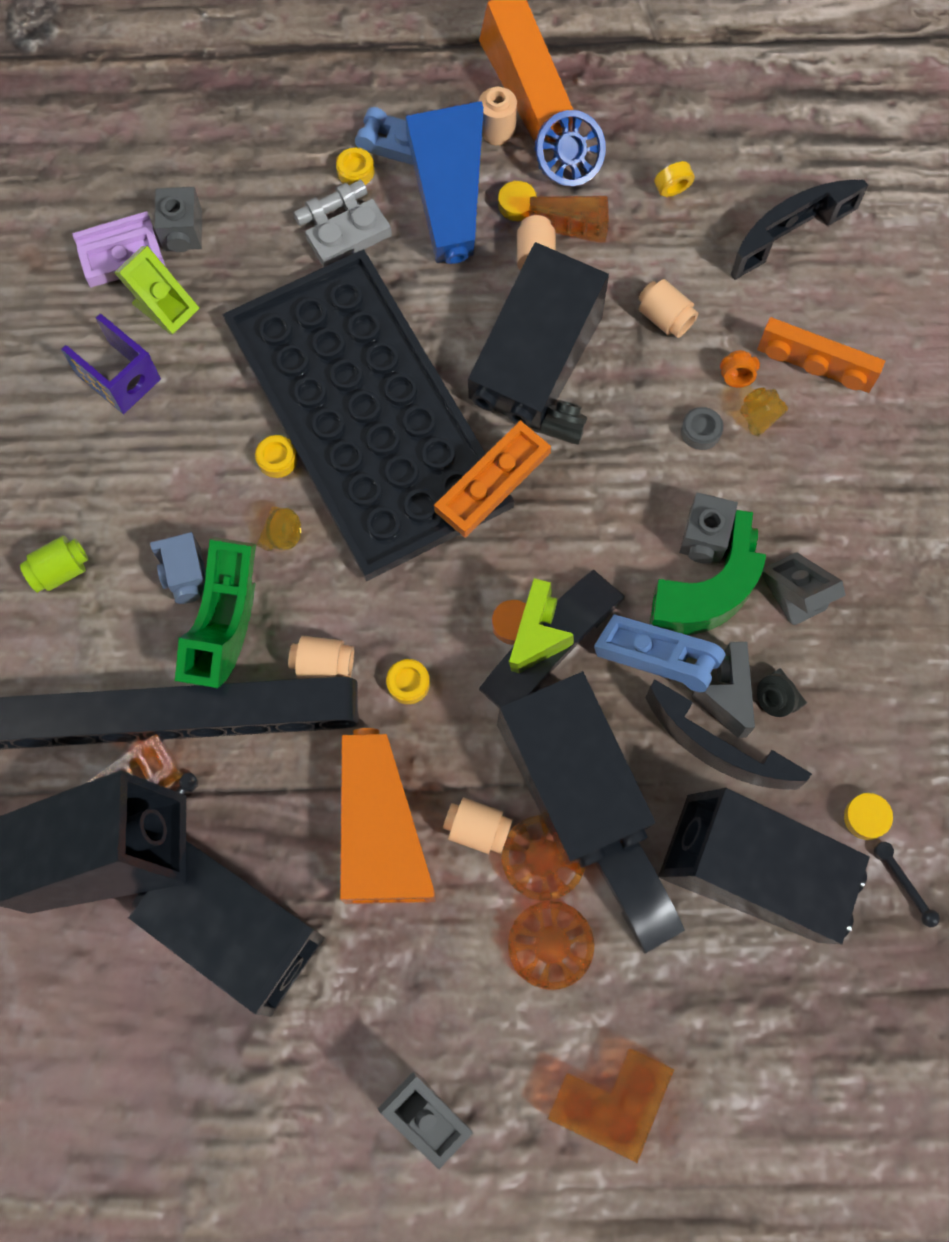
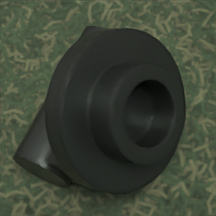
(564, 422)
(779, 695)

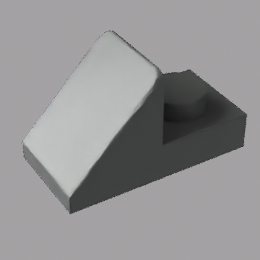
(801, 587)
(733, 701)
(425, 1120)

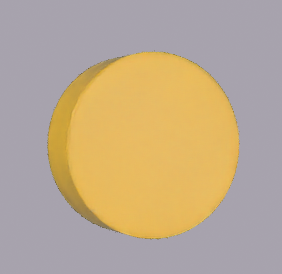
(355, 165)
(674, 179)
(514, 200)
(276, 456)
(408, 681)
(868, 816)

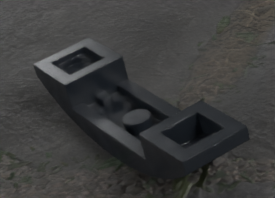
(828, 201)
(576, 612)
(773, 771)
(640, 895)

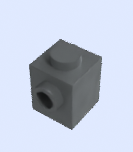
(178, 219)
(708, 528)

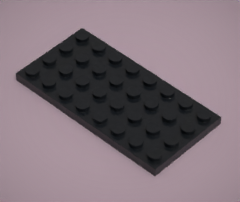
(360, 408)

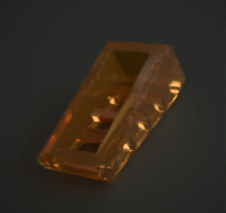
(574, 215)
(152, 747)

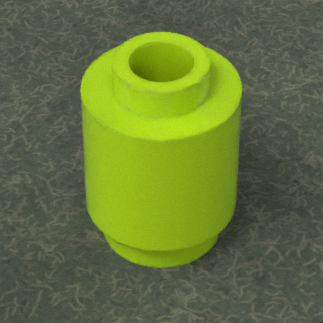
(54, 564)

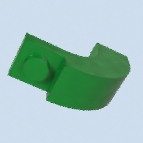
(710, 603)
(217, 636)

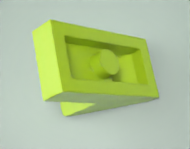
(156, 290)
(534, 640)

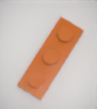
(820, 355)
(492, 479)

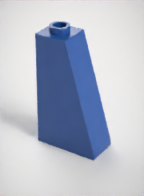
(447, 168)

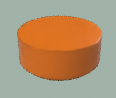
(507, 620)

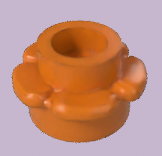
(739, 368)

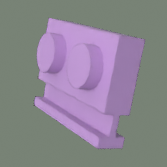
(111, 244)

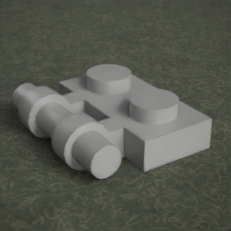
(347, 232)

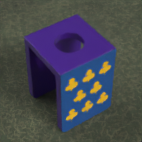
(116, 390)

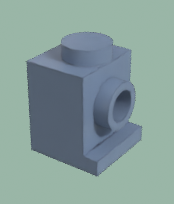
(181, 567)

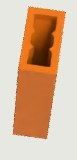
(524, 64)
(378, 835)

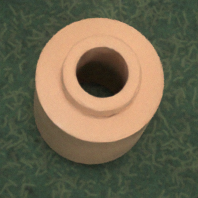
(498, 115)
(532, 230)
(667, 308)
(321, 658)
(477, 826)

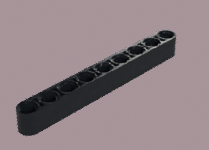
(178, 712)

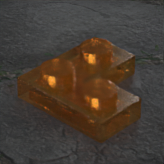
(616, 1118)

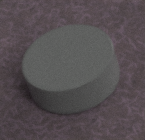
(702, 428)

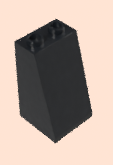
(538, 336)
(575, 770)
(93, 844)
(765, 865)
(229, 933)

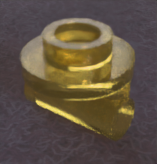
(762, 409)
(280, 530)

